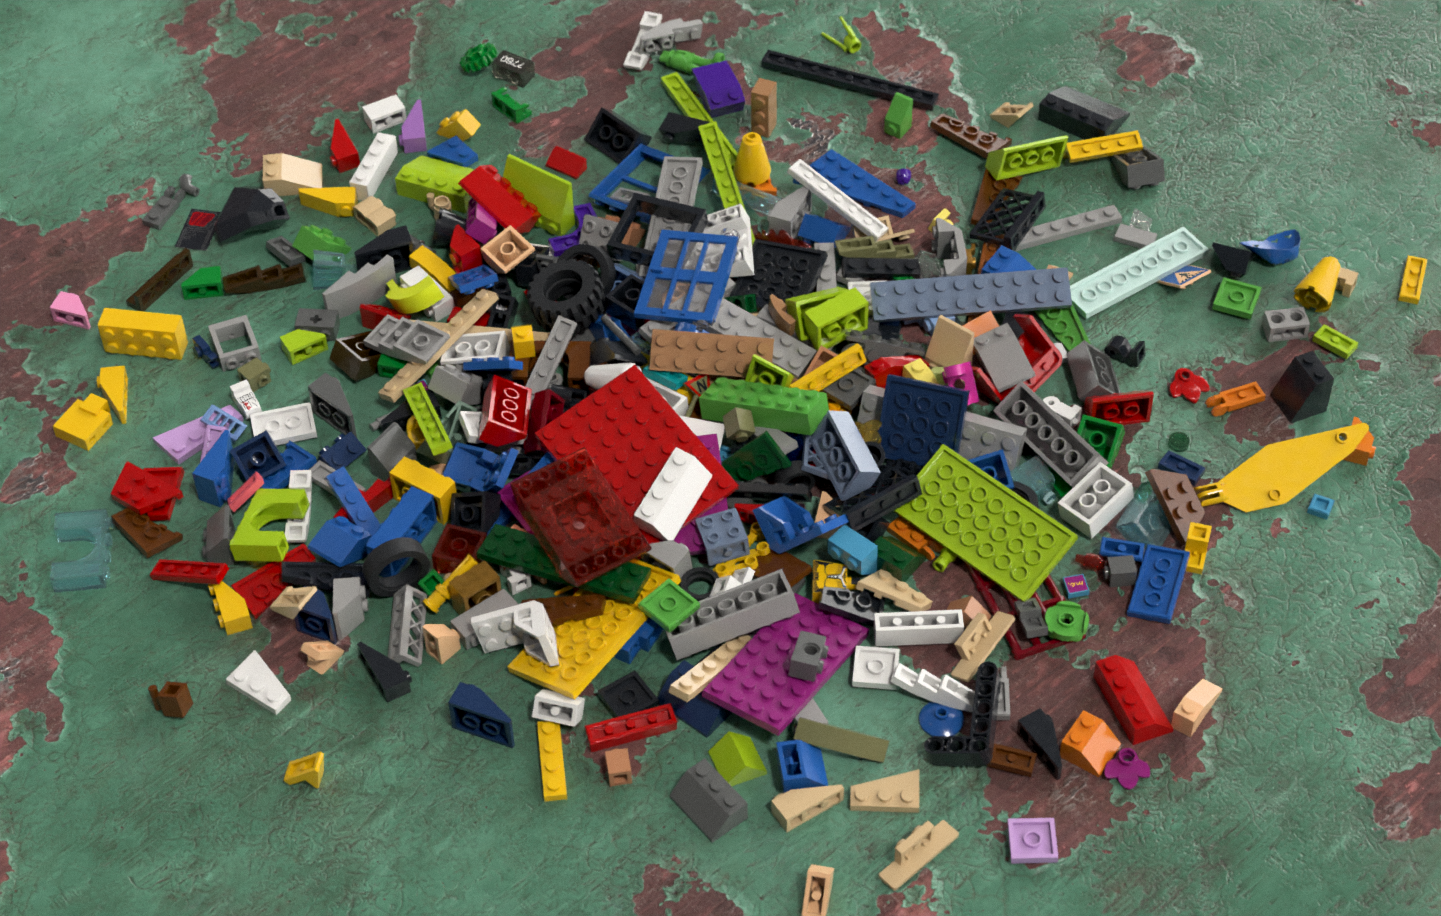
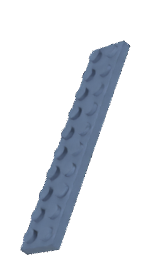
(970, 294)

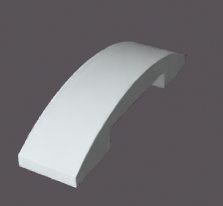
(634, 59)
(297, 529)

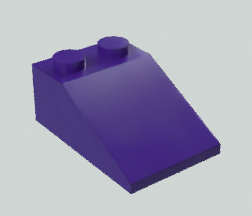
(719, 89)

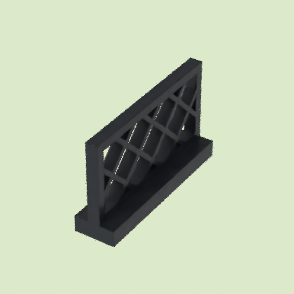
(1021, 223)
(884, 500)

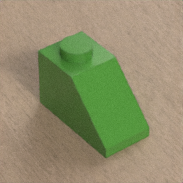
(899, 116)

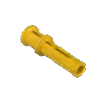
(442, 590)

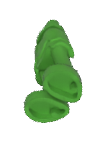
(686, 61)

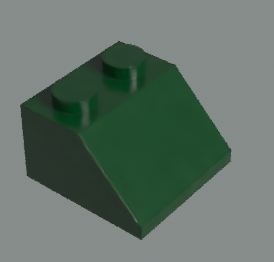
(897, 558)

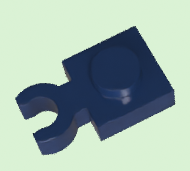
(203, 350)

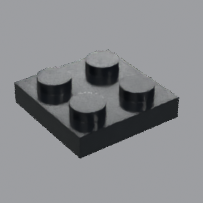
(628, 695)

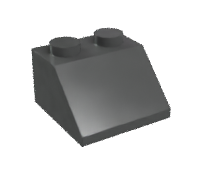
(388, 450)
(218, 536)

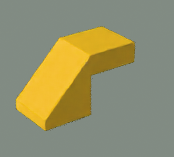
(1197, 545)

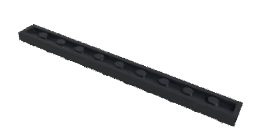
(847, 79)

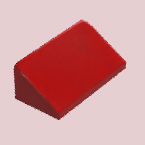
(566, 162)

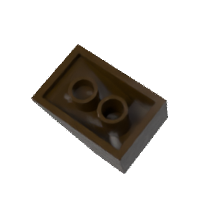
(354, 357)

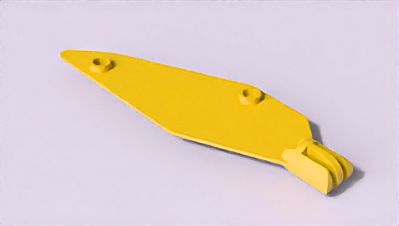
(1282, 470)

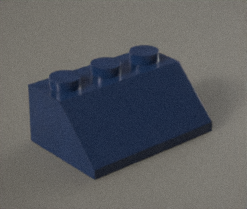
(697, 713)

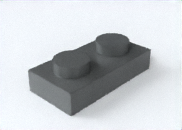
(285, 251)

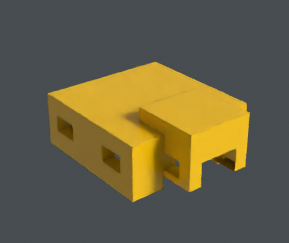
(84, 422)

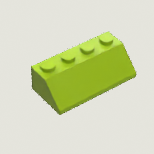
(1026, 158)

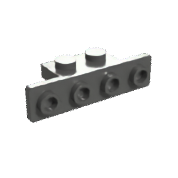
(877, 347)

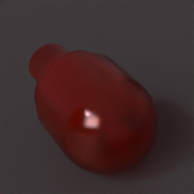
(1090, 561)

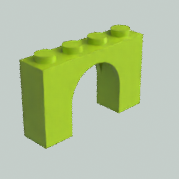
(266, 506)

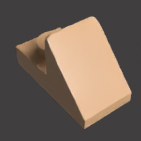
(321, 655)

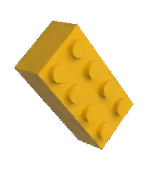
(142, 333)

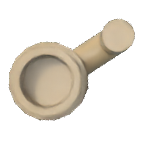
(436, 203)

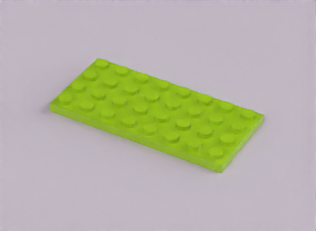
(986, 524)

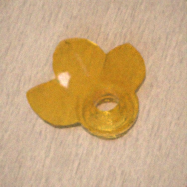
(869, 430)

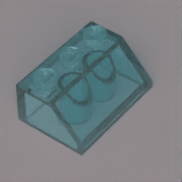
(1144, 518)

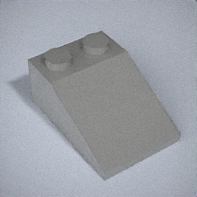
(790, 212)
(1002, 357)

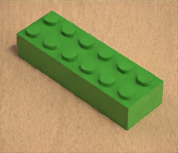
(770, 405)

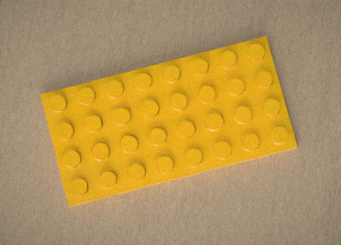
(589, 643)

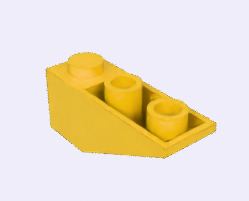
(232, 607)

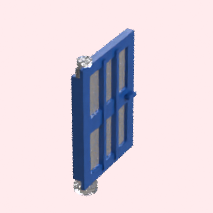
(688, 277)

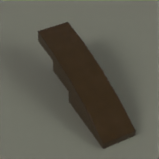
(259, 280)

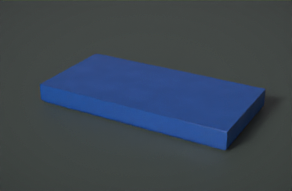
(1158, 584)

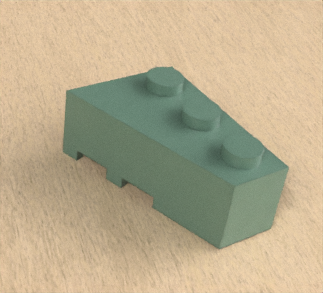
(453, 429)

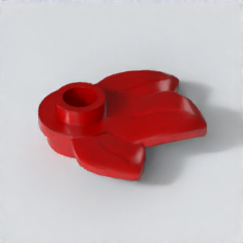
(1188, 387)

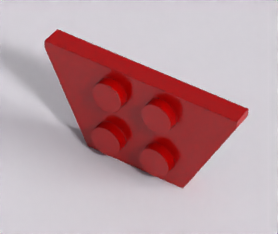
(142, 490)

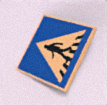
(1184, 276)

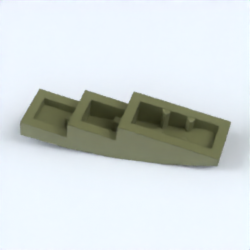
(867, 248)
(841, 739)

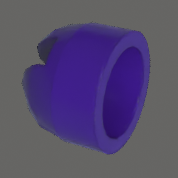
(903, 176)

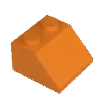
(1089, 744)

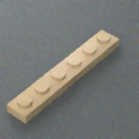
(704, 672)

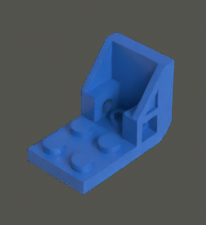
(478, 468)
(783, 522)

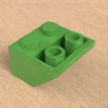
(314, 238)

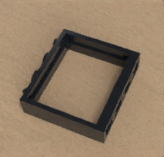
(656, 207)

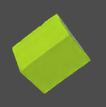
(767, 373)
(737, 759)

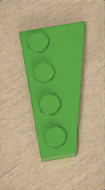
(1064, 325)

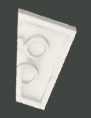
(259, 684)

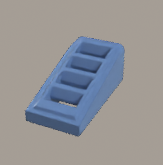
(240, 426)

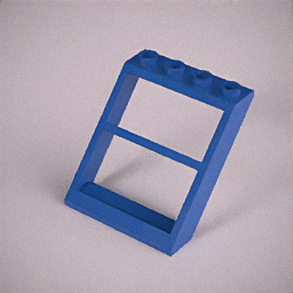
(621, 174)

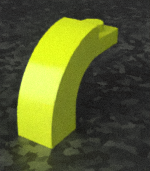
(415, 297)

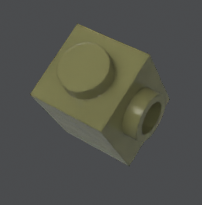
(256, 373)
(739, 424)

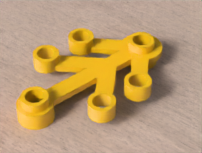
(728, 568)

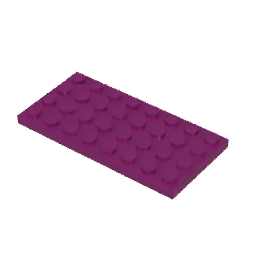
(758, 680)

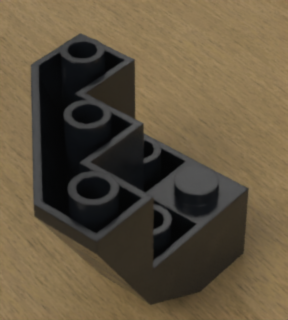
(250, 210)

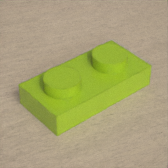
(1335, 341)

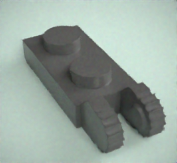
(164, 208)

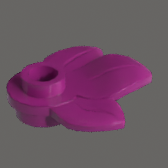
(1127, 771)

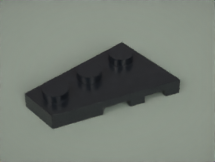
(852, 605)

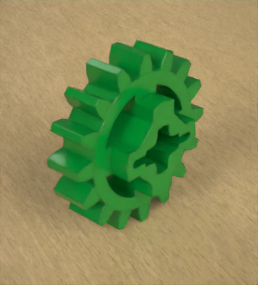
(478, 57)

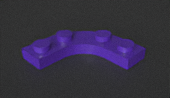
(561, 243)

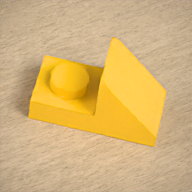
(306, 768)

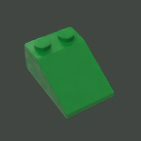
(1102, 436)

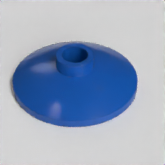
(939, 725)

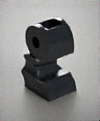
(1121, 349)

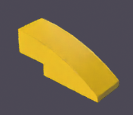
(432, 266)

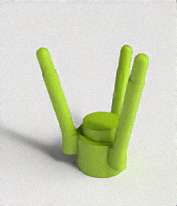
(850, 41)

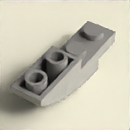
(669, 32)

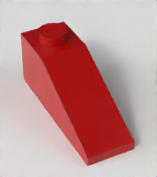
(343, 151)
(893, 365)

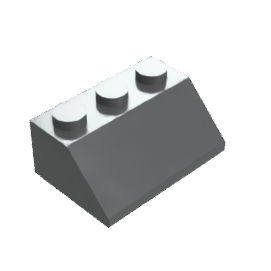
(1092, 371)
(709, 801)

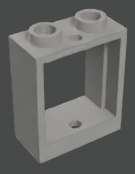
(229, 330)

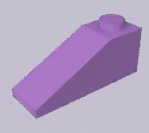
(413, 131)

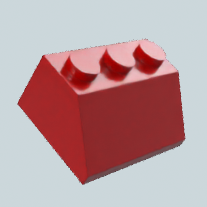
(1121, 407)

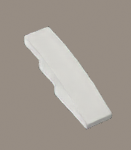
(944, 691)

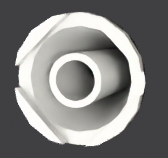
(600, 375)

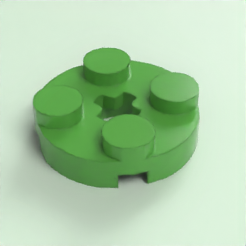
(1062, 631)

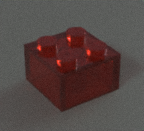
(454, 547)

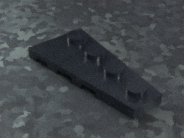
(320, 574)

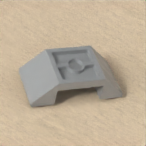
(949, 244)

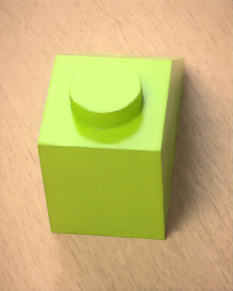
(302, 345)

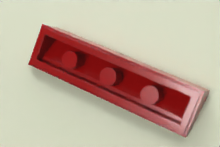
(631, 727)

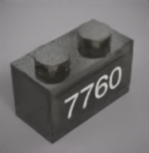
(513, 69)

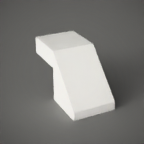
(739, 577)

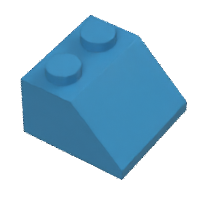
(853, 550)

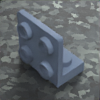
(723, 536)

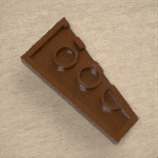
(989, 191)
(569, 607)

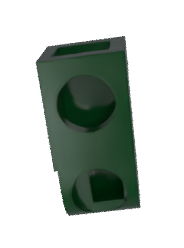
(746, 302)

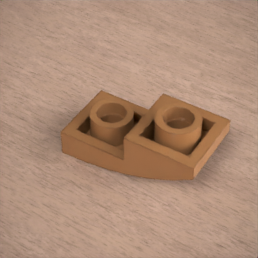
(777, 311)

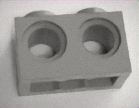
(1285, 324)

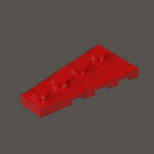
(265, 584)

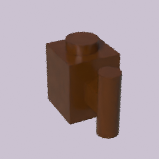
(172, 699)

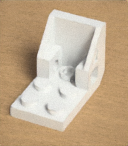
(518, 625)

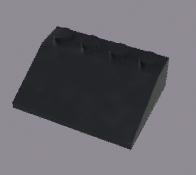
(1080, 114)

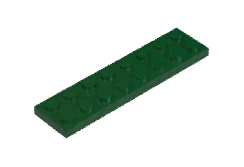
(524, 553)

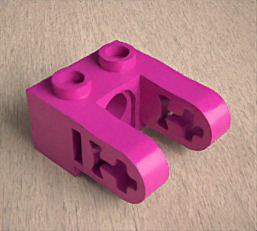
(964, 372)

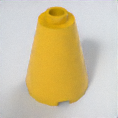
(752, 161)
(1319, 285)

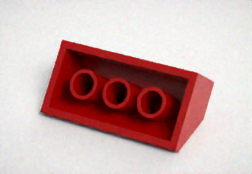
(500, 198)
(504, 412)
(1131, 699)

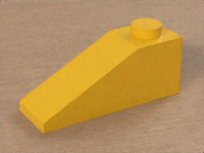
(332, 200)
(115, 389)

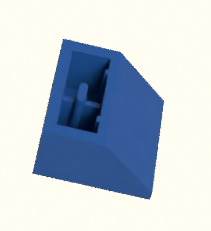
(800, 765)

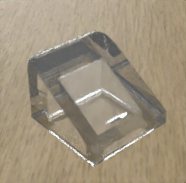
(1140, 220)

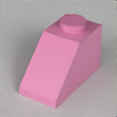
(69, 310)

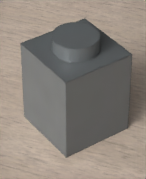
(1120, 571)

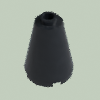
(445, 227)

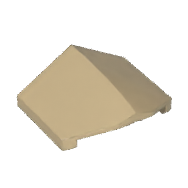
(1009, 114)
(292, 600)

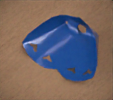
(1276, 253)

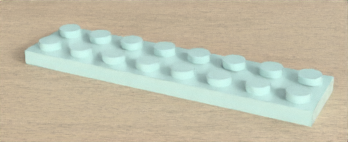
(1136, 272)

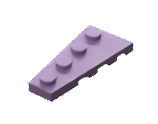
(189, 438)

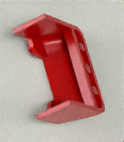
(1040, 353)

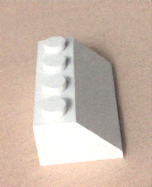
(672, 496)

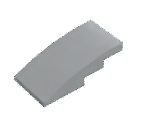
(360, 288)
(406, 339)

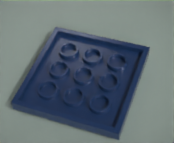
(921, 418)

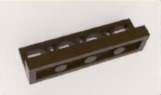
(161, 281)

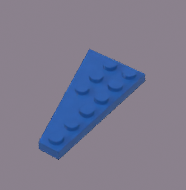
(861, 185)

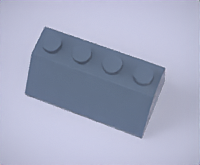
(844, 454)

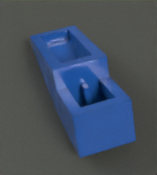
(642, 639)

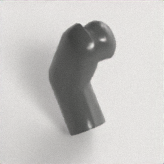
(185, 184)

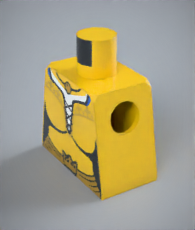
(830, 575)

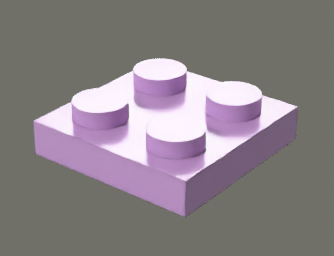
(1032, 840)

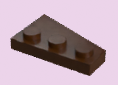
(143, 533)

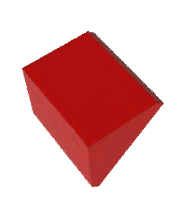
(373, 314)

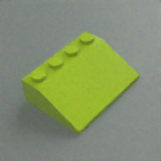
(433, 176)
(546, 191)

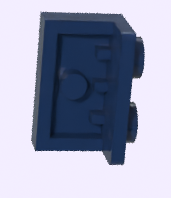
(343, 452)

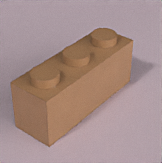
(764, 107)

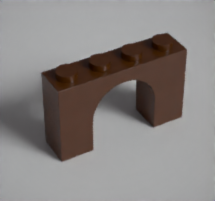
(576, 358)

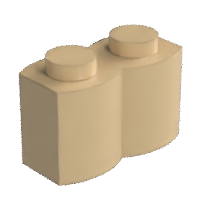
(374, 215)

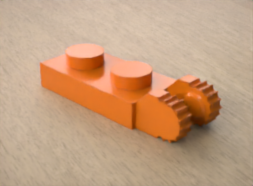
(1235, 398)
(914, 537)

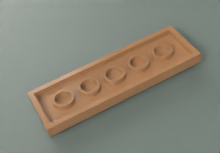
(706, 352)

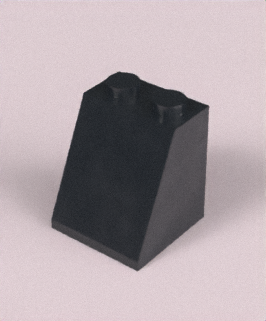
(1303, 388)

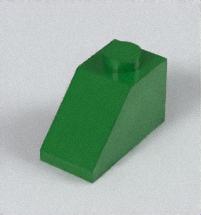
(204, 283)

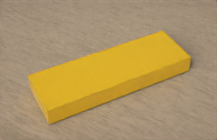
(1412, 279)

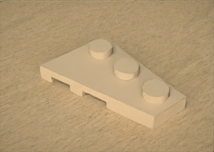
(889, 587)
(887, 794)

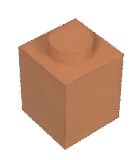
(618, 767)

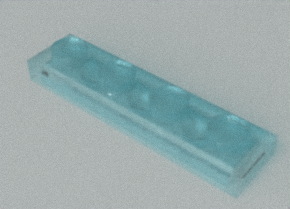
(752, 198)

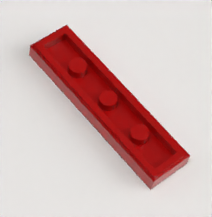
(189, 571)

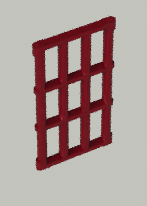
(1038, 647)

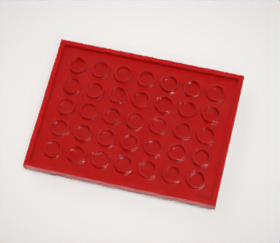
(630, 439)

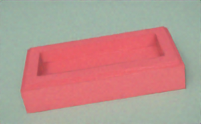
(243, 493)

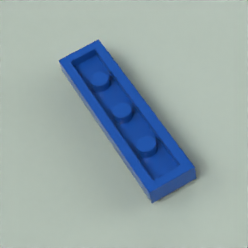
(352, 500)

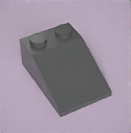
(1139, 168)
(330, 404)

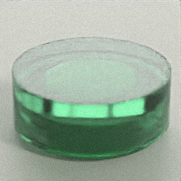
(1178, 442)

